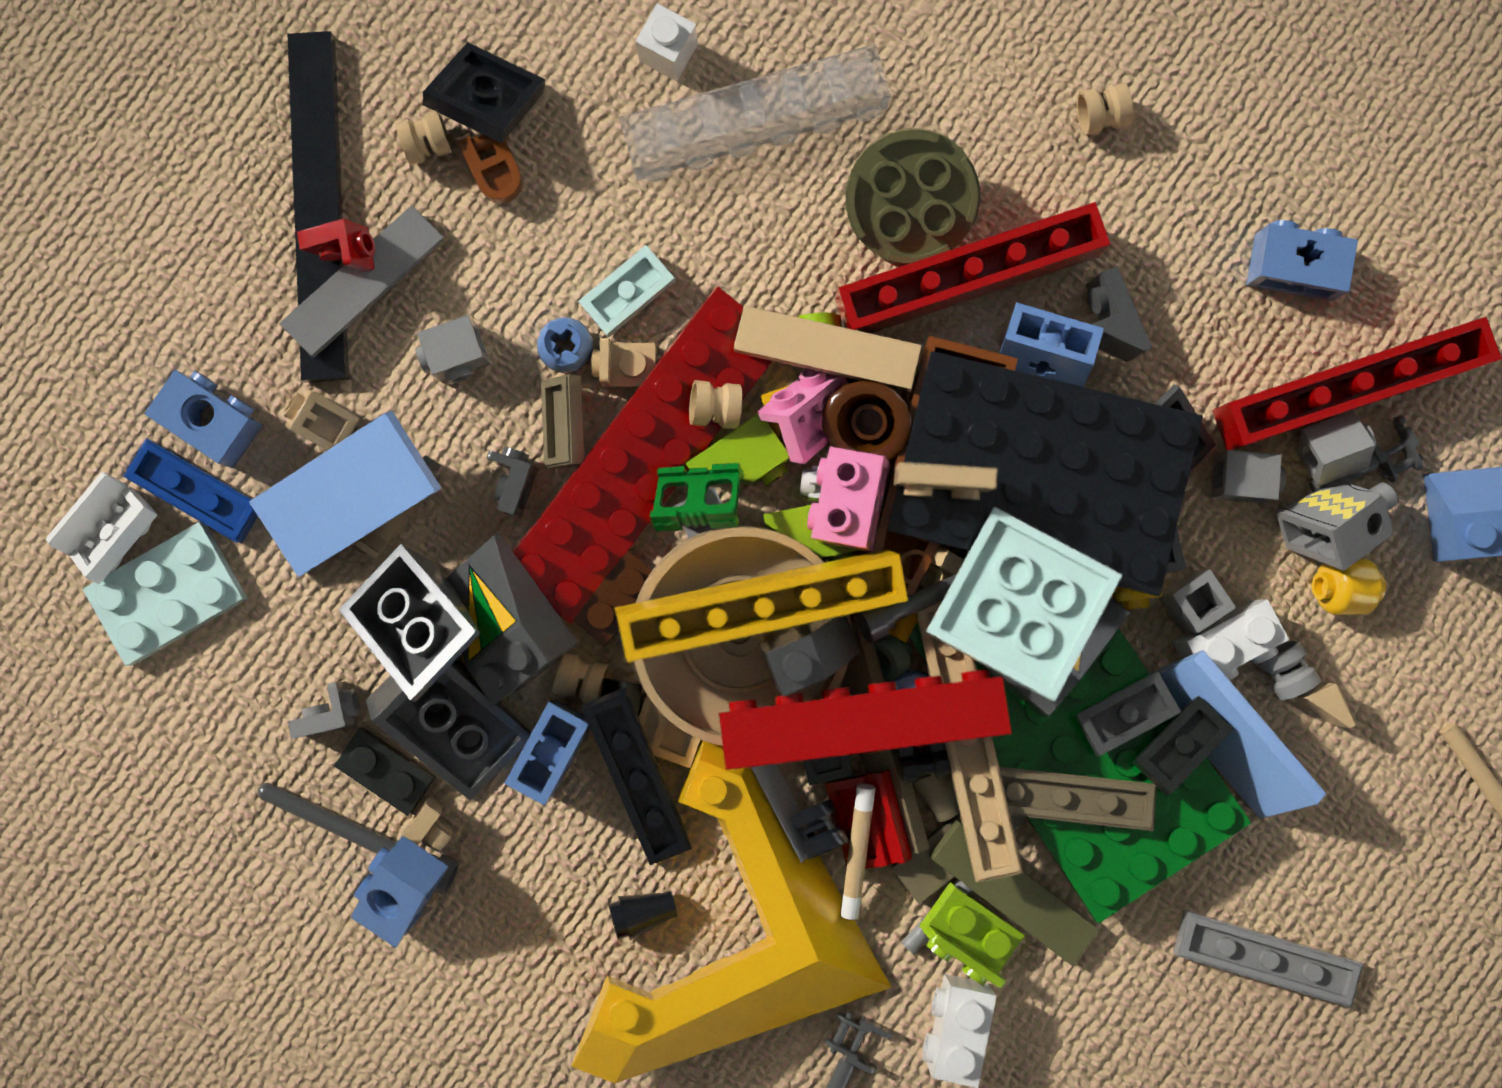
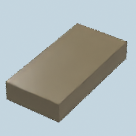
(562, 421)

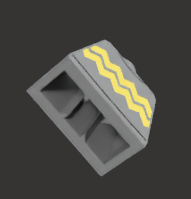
(1338, 522)

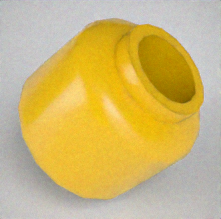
(1349, 590)

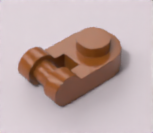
(495, 176)

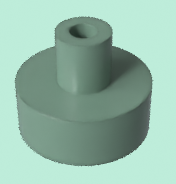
(893, 657)

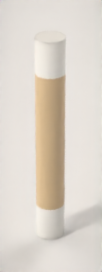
(857, 851)

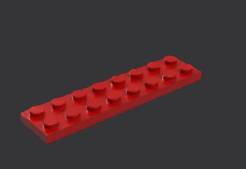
(615, 487)

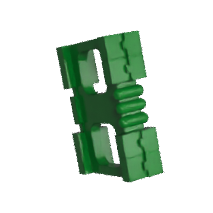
(695, 508)

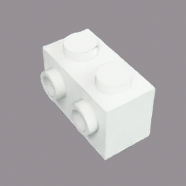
(1240, 636)
(959, 1031)

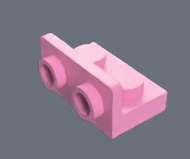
(800, 412)

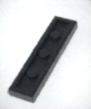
(637, 776)

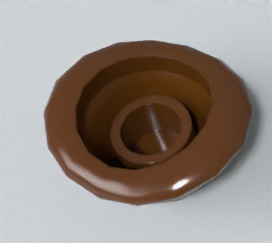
(867, 419)

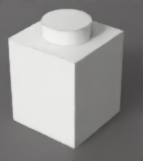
(666, 42)

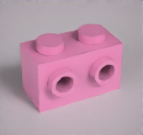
(849, 499)

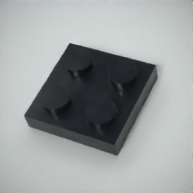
(483, 92)

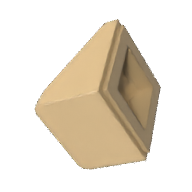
(1328, 703)

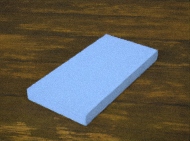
(345, 493)
(1251, 754)

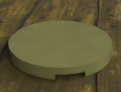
(912, 195)

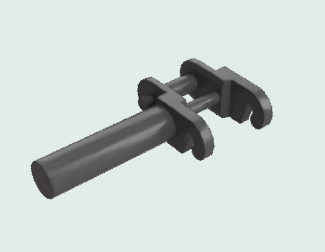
(1381, 458)
(850, 1060)

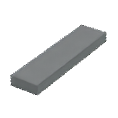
(353, 291)
(1268, 958)

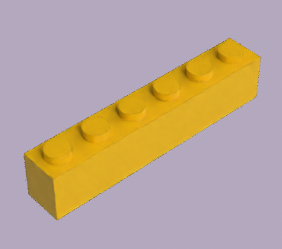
(760, 604)

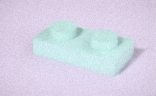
(627, 291)

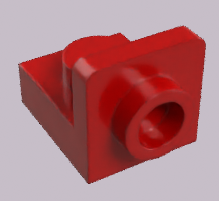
(339, 241)

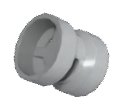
(1291, 671)

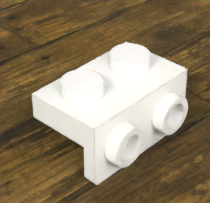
(102, 526)

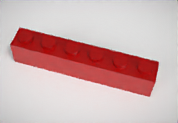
(973, 270)
(1356, 384)
(864, 722)

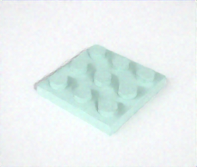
(1023, 604)

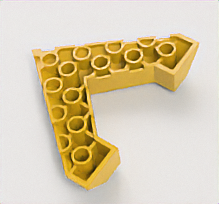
(800, 969)

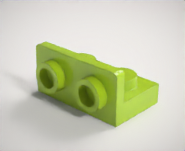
(972, 934)

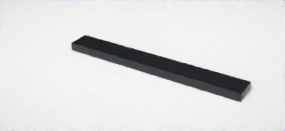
(316, 178)

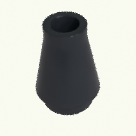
(641, 913)

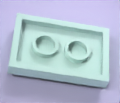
(165, 594)

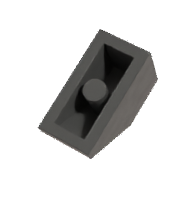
(809, 653)

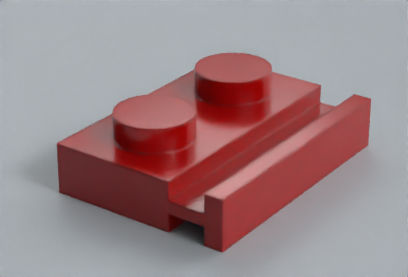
(887, 832)

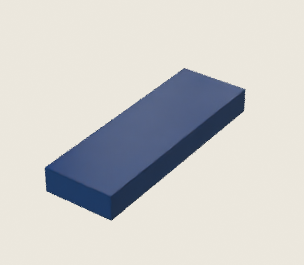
(192, 490)

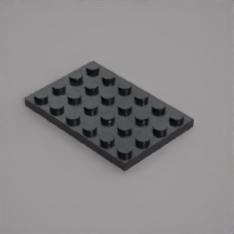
(1067, 461)

